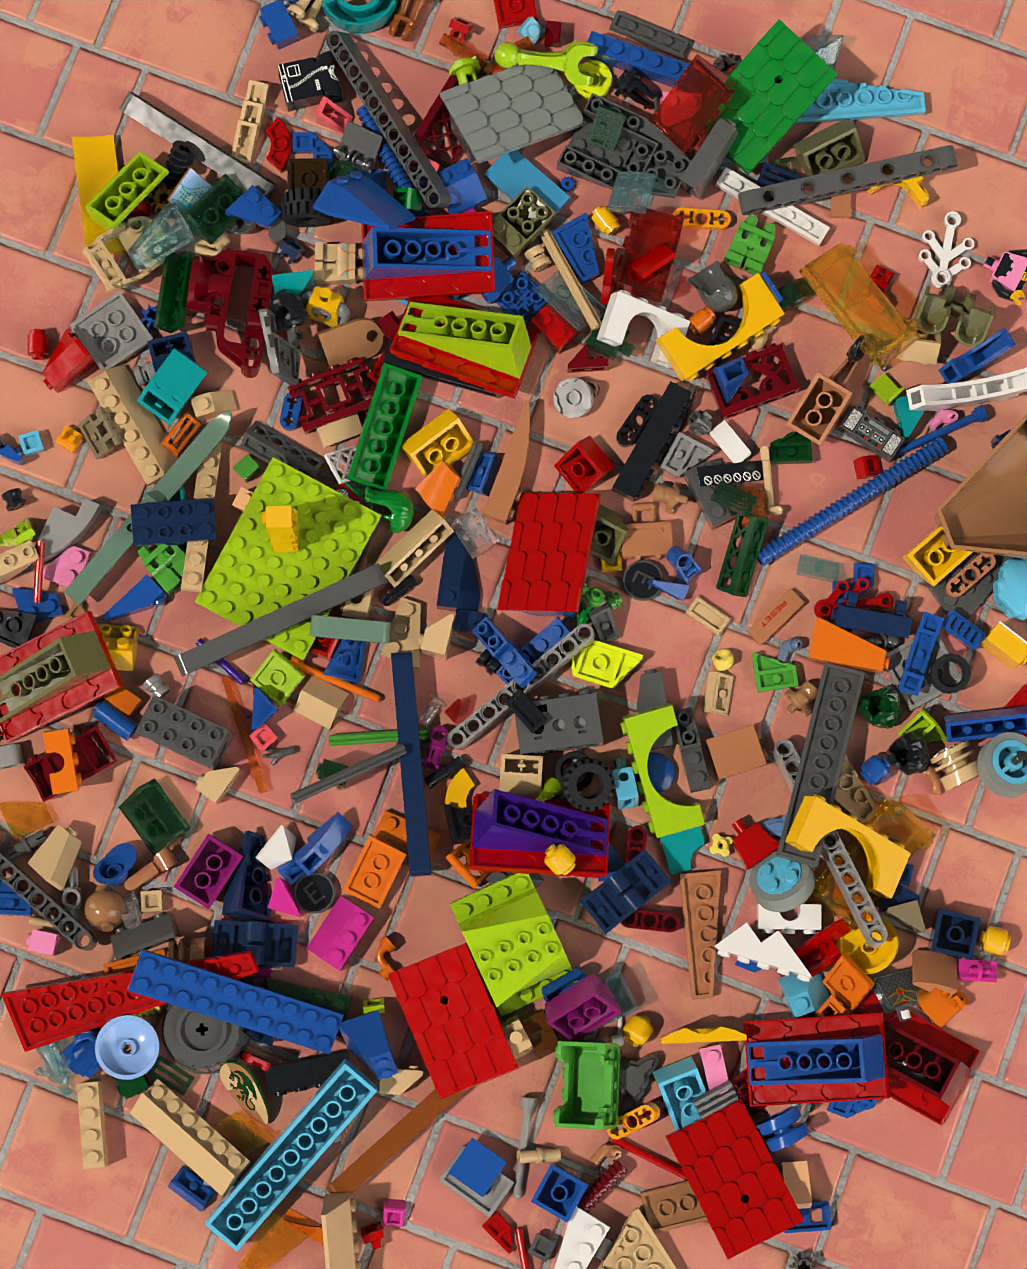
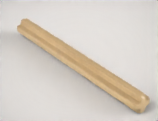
(570, 279)

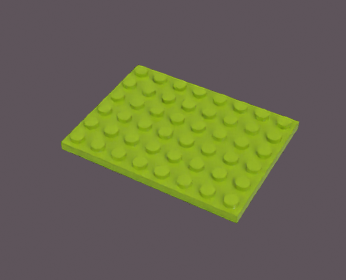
(256, 581)

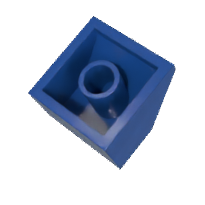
(463, 186)
(559, 1192)

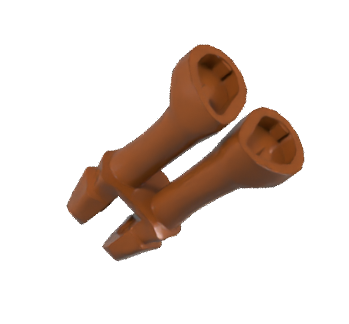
(409, 23)

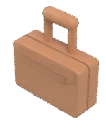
(646, 539)

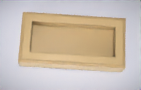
(707, 616)

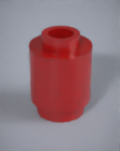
(37, 344)

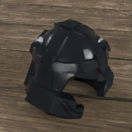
(288, 309)
(909, 753)

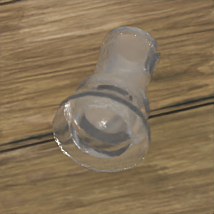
(432, 710)

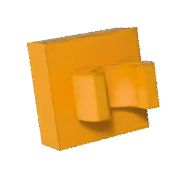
(69, 439)

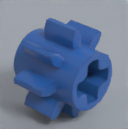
(148, 318)

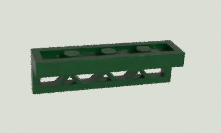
(173, 292)
(746, 555)

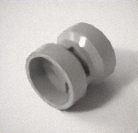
(140, 373)
(156, 686)

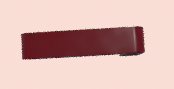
(639, 915)

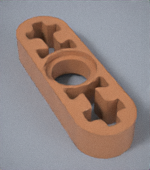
(985, 569)

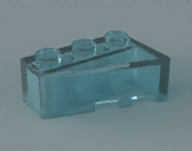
(160, 238)

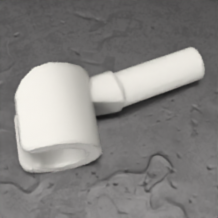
(619, 1038)

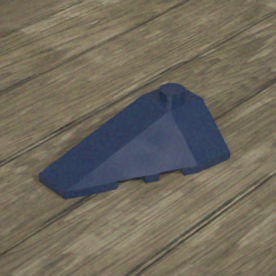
(248, 888)

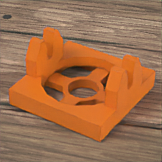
(453, 858)

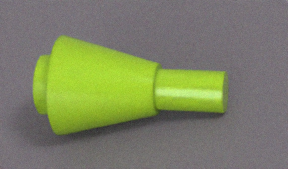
(550, 789)

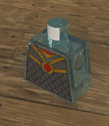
(896, 993)

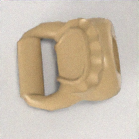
(219, 245)

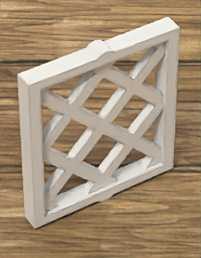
(334, 469)

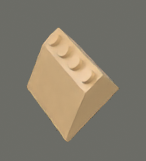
(339, 1231)

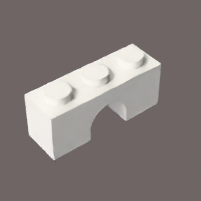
(807, 919)

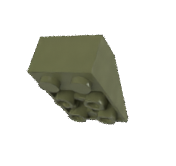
(521, 223)

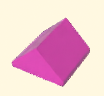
(283, 900)

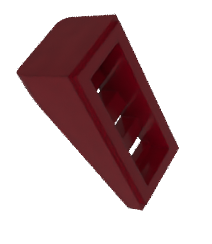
(735, 1080)

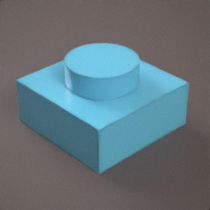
(531, 29)
(31, 443)

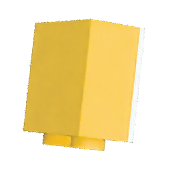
(1006, 645)

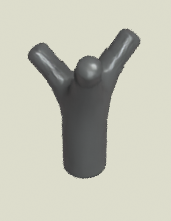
(278, 753)

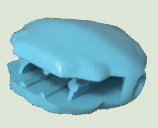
(1011, 588)

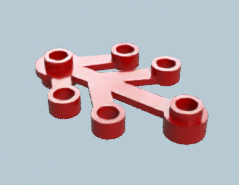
(829, 602)

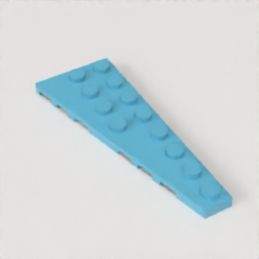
(862, 101)

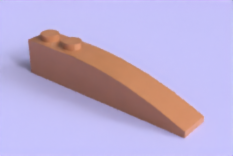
(511, 472)

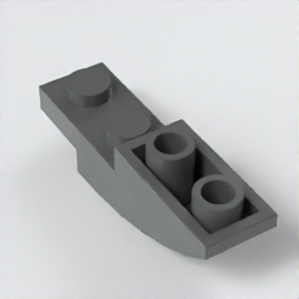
(691, 751)

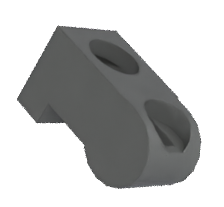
(278, 229)

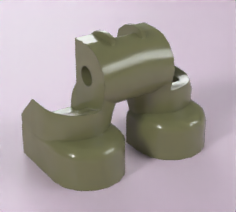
(972, 321)

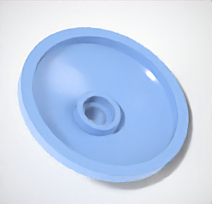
(122, 1032)

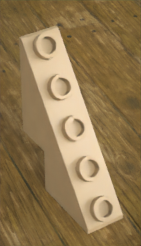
(17, 560)

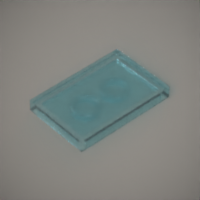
(560, 298)

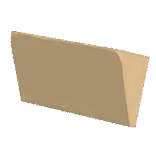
(718, 693)

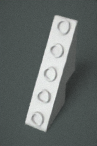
(772, 952)

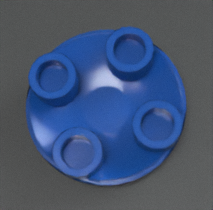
(660, 772)

